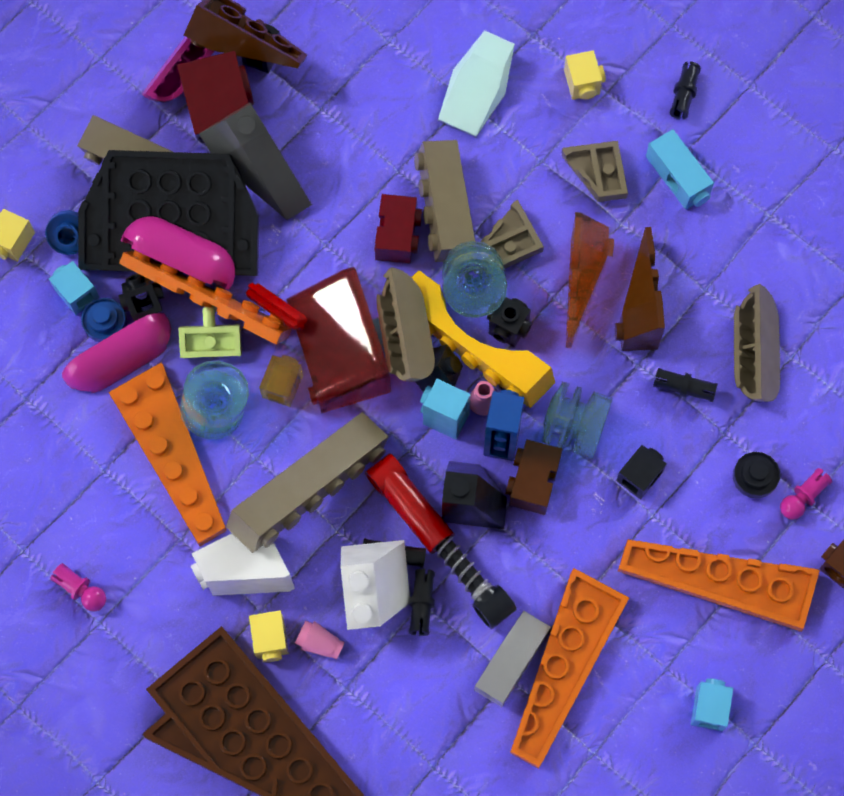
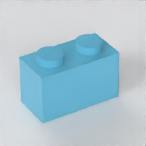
(445, 408)

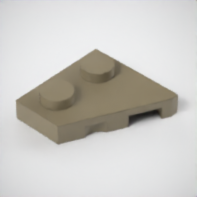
(599, 169)
(514, 237)

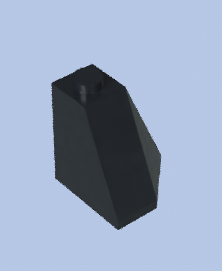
(472, 497)

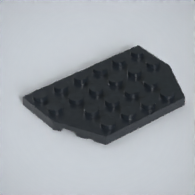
(183, 188)

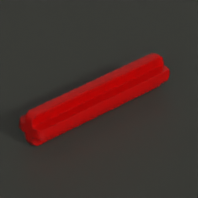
(276, 306)

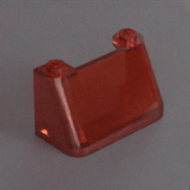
(340, 342)

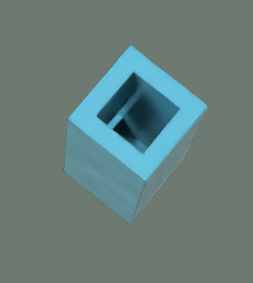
(680, 170)

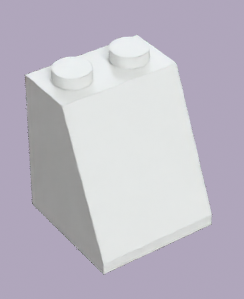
(233, 569)
(374, 582)

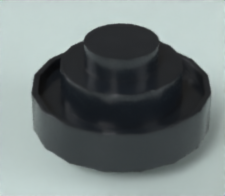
(756, 475)

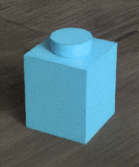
(73, 287)
(712, 705)

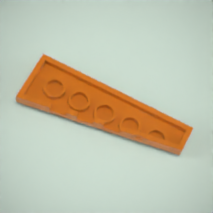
(254, 321)
(156, 423)
(749, 586)
(574, 644)

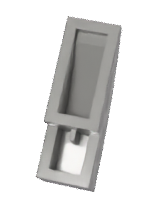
(512, 658)

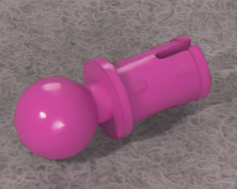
(794, 505)
(91, 597)

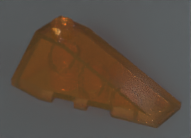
(587, 262)

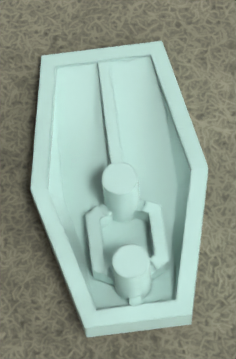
(477, 84)

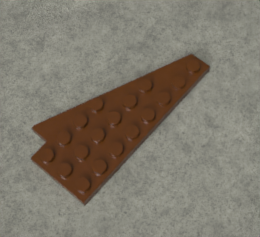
(239, 725)

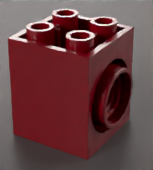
(214, 89)

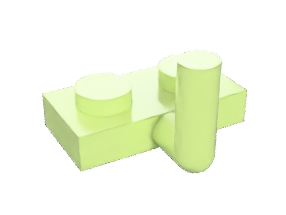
(210, 339)

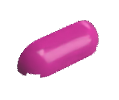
(167, 82)
(181, 250)
(119, 354)

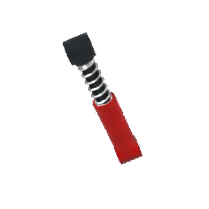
(392, 482)

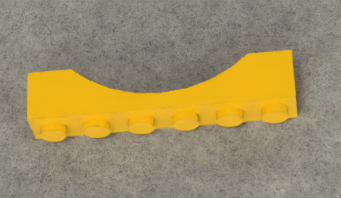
(510, 369)

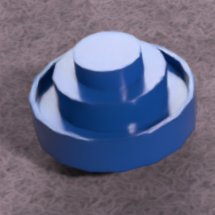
(63, 232)
(103, 319)

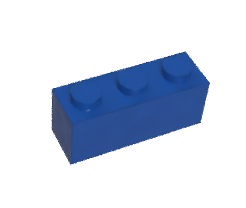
(503, 424)

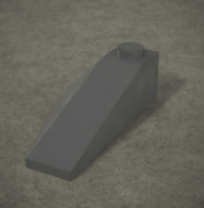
(257, 160)

